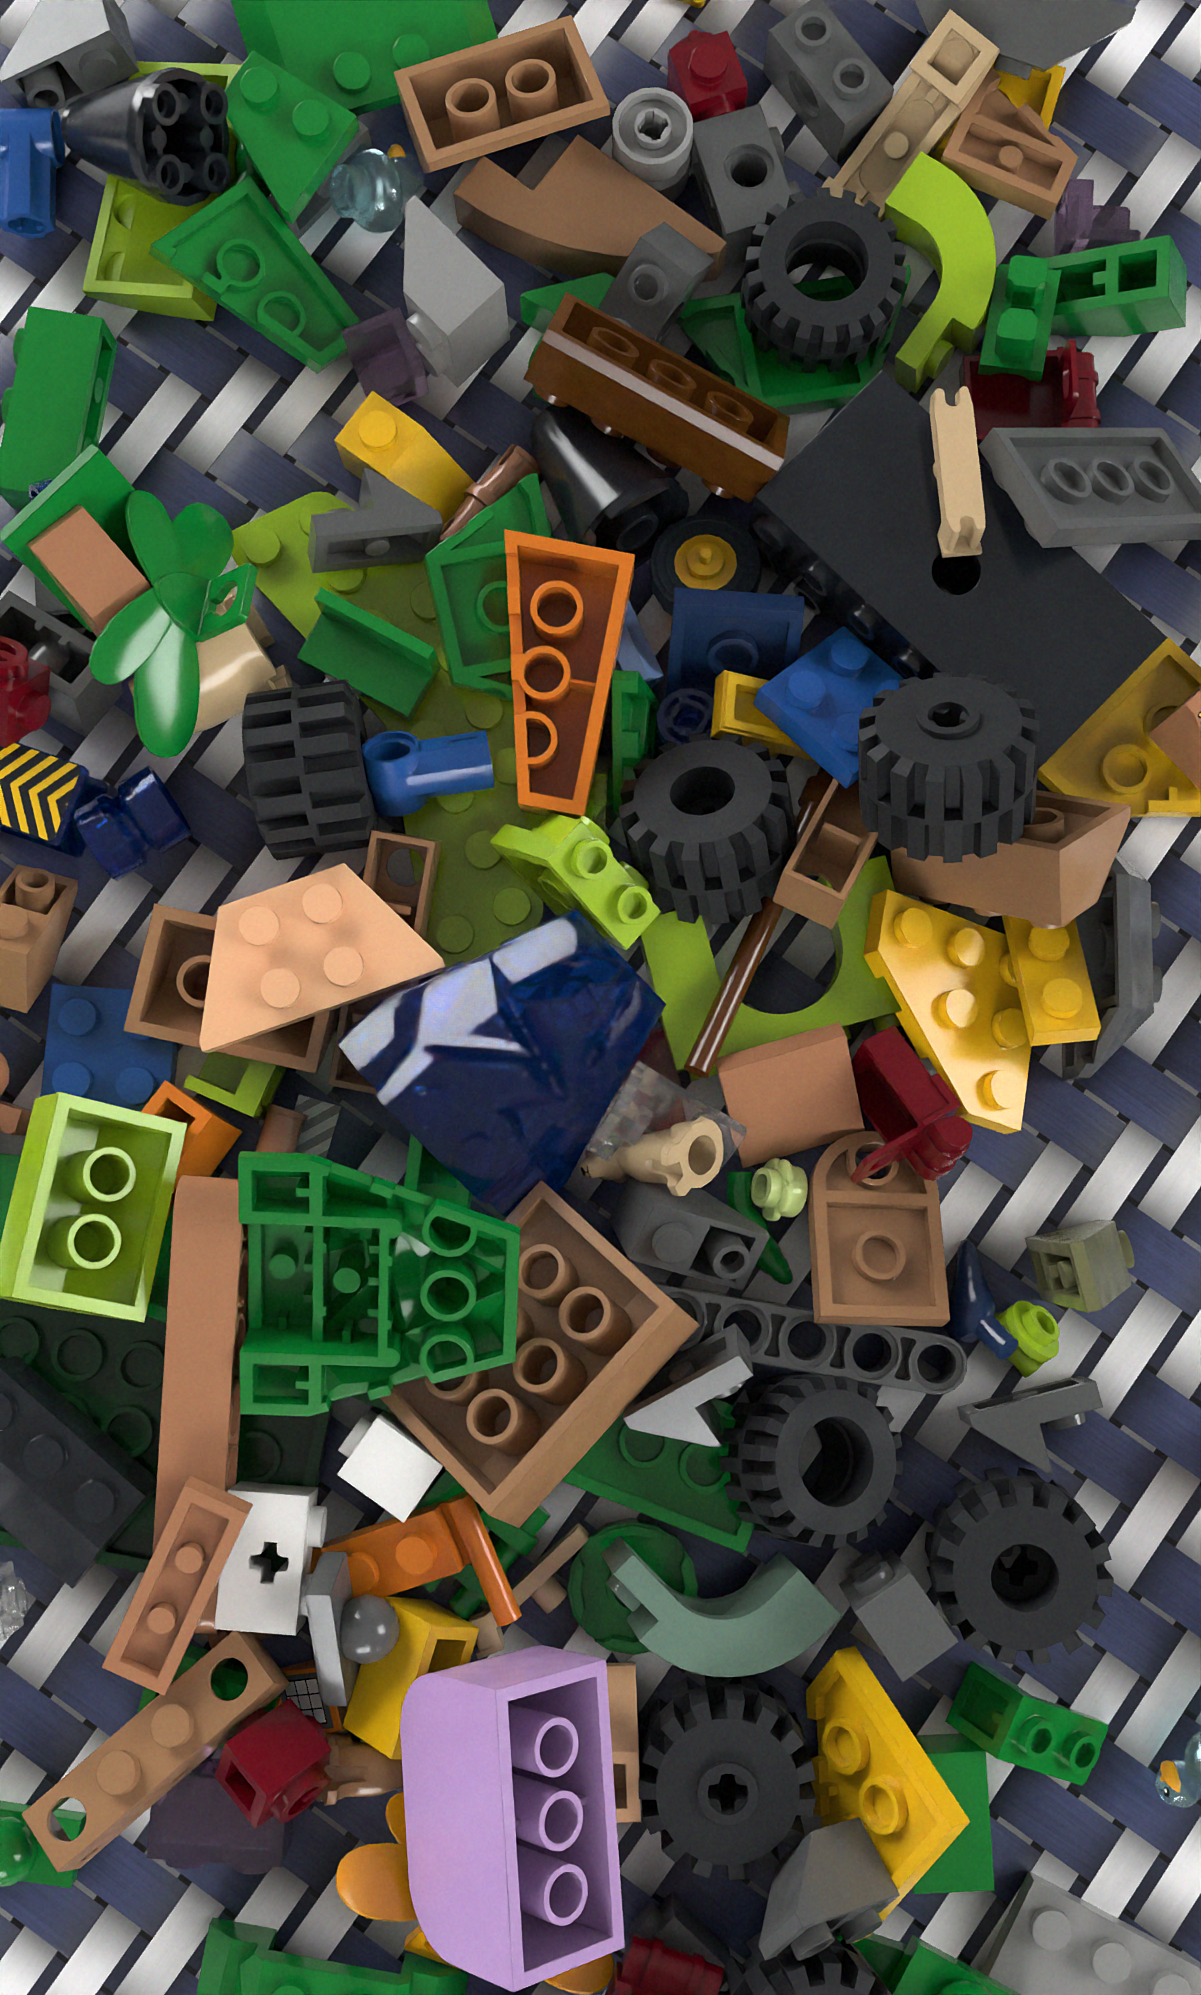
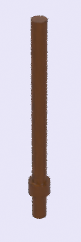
(749, 950)

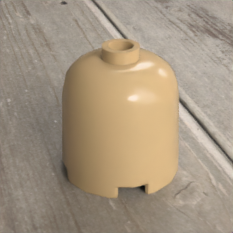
(233, 667)

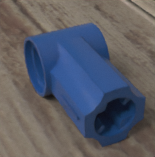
(28, 162)
(410, 770)

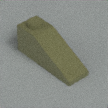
(1081, 1264)

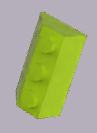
(89, 1207)

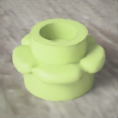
(779, 1189)

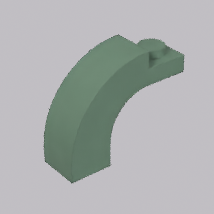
(728, 1635)

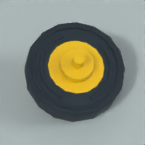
(704, 554)

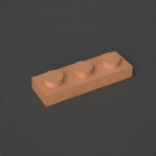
(177, 1585)

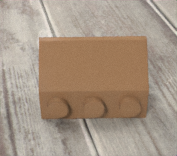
(499, 94)
(1040, 877)
(173, 989)

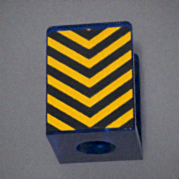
(42, 796)

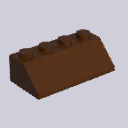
(658, 400)

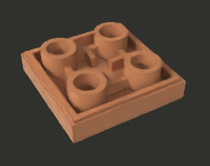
(791, 1093)

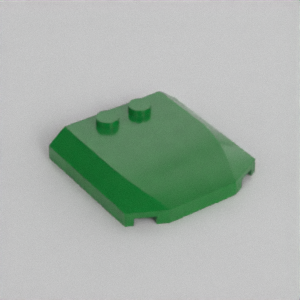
(357, 45)

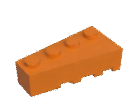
(564, 645)

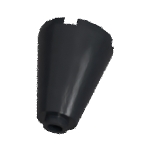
(604, 485)

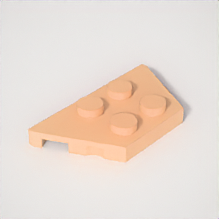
(305, 954)

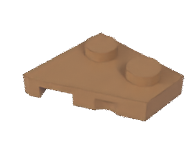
(1009, 152)

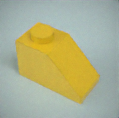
(403, 453)

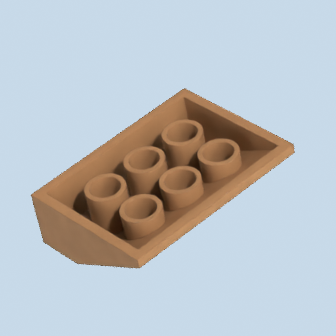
(584, 1351)

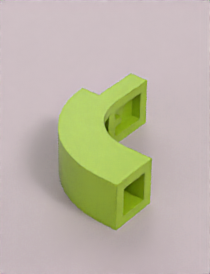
(951, 229)

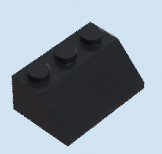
(61, 1476)

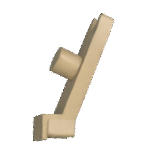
(957, 474)
(535, 1583)

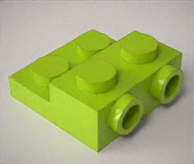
(574, 868)

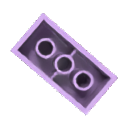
(513, 1814)

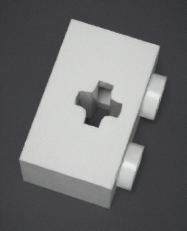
(388, 1463)
(248, 1592)

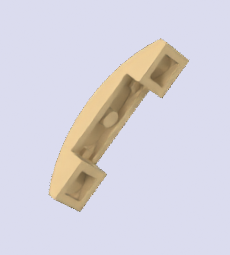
(919, 113)

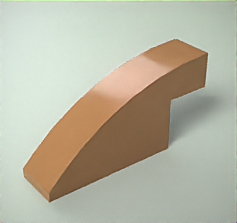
(577, 217)

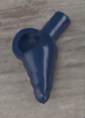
(974, 1307)

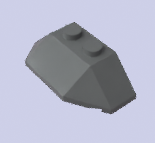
(1033, 31)
(1120, 966)

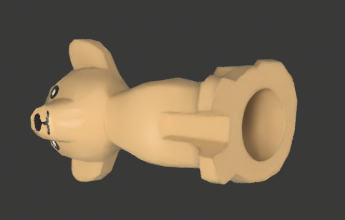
(678, 1156)

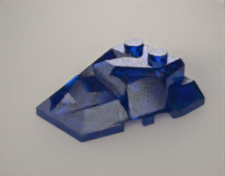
(509, 1055)

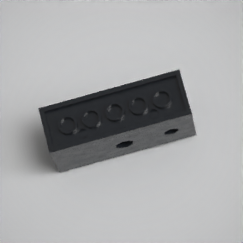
(860, 542)

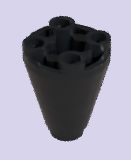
(156, 134)

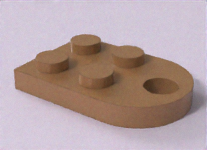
(875, 1241)

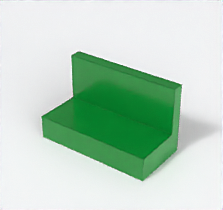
(371, 654)

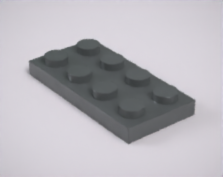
(1096, 484)

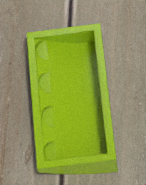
(130, 221)

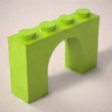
(687, 980)

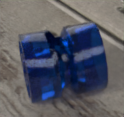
(132, 823)

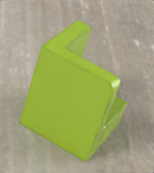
(237, 1082)

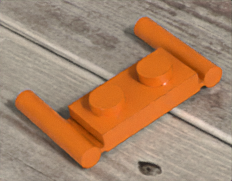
(423, 1549)

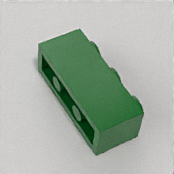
(55, 397)

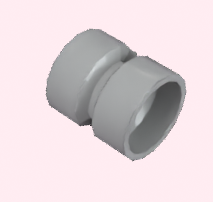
(654, 139)

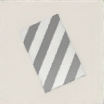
(319, 1126)

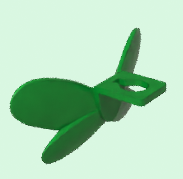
(161, 627)

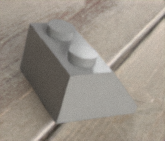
(450, 298)

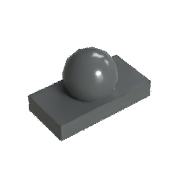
(345, 1628)

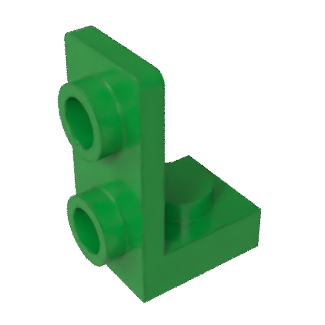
(1024, 1727)

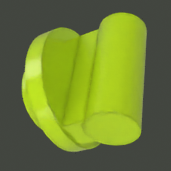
(1035, 1333)

